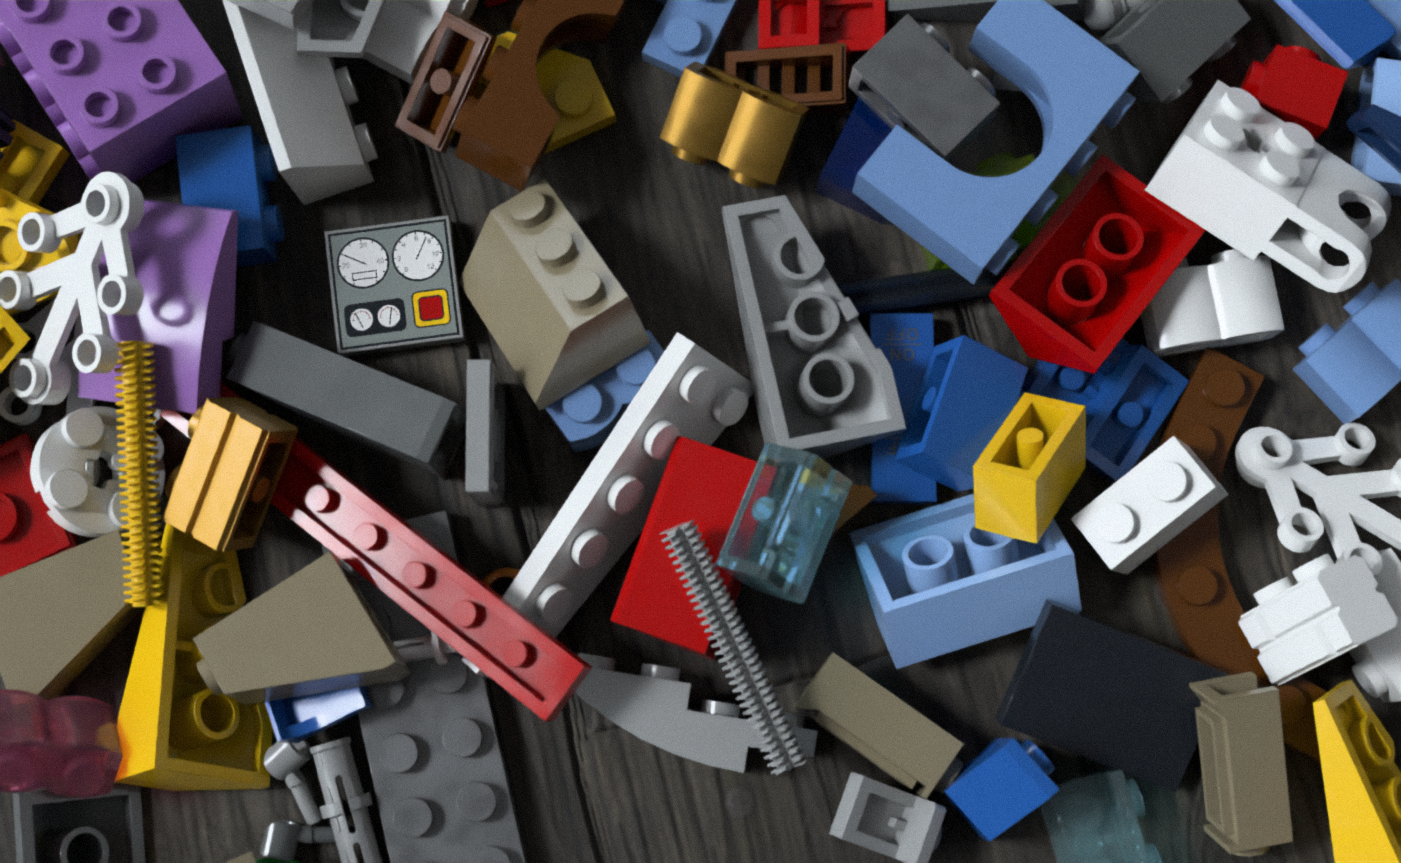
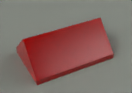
(1093, 269)
(695, 485)

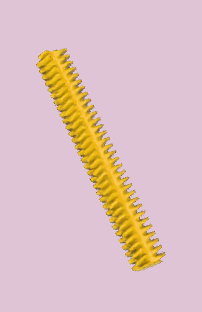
(139, 475)

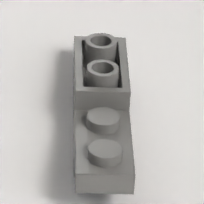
(657, 711)

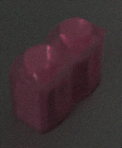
(57, 744)

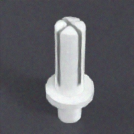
(424, 648)

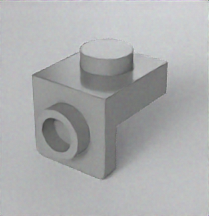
(888, 820)

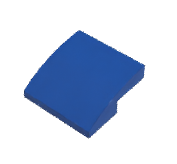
(1122, 402)

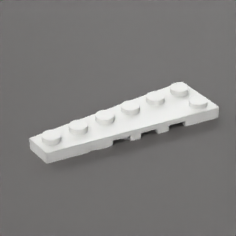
(683, 397)

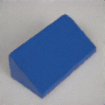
(1344, 28)

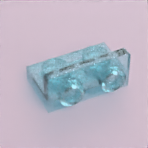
(1098, 820)

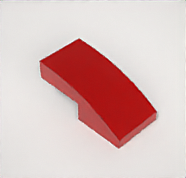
(822, 22)

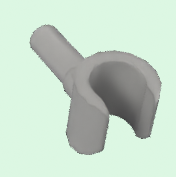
(283, 763)

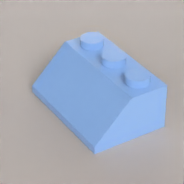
(953, 585)

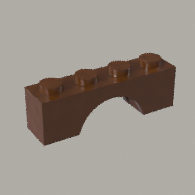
(513, 120)

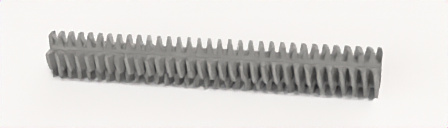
(734, 647)

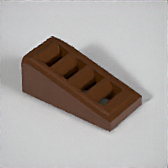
(790, 59)

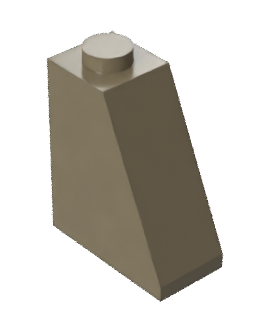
(62, 615)
(300, 640)

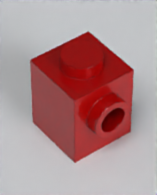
(1296, 87)

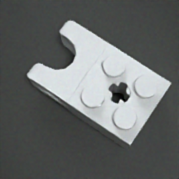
(1270, 189)

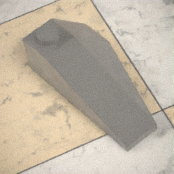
(808, 356)

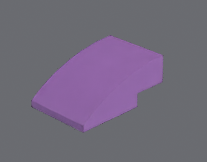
(188, 306)

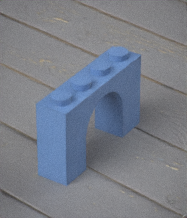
(971, 217)

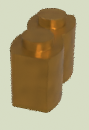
(733, 124)

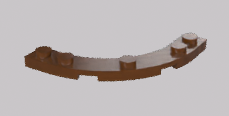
(1192, 565)

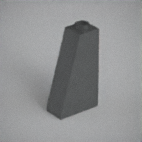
(348, 398)

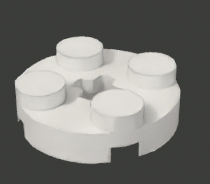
(61, 476)

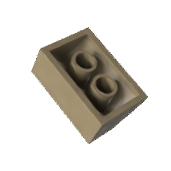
(549, 296)

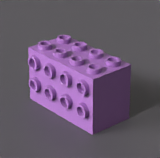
(118, 77)

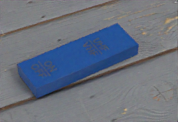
(907, 345)

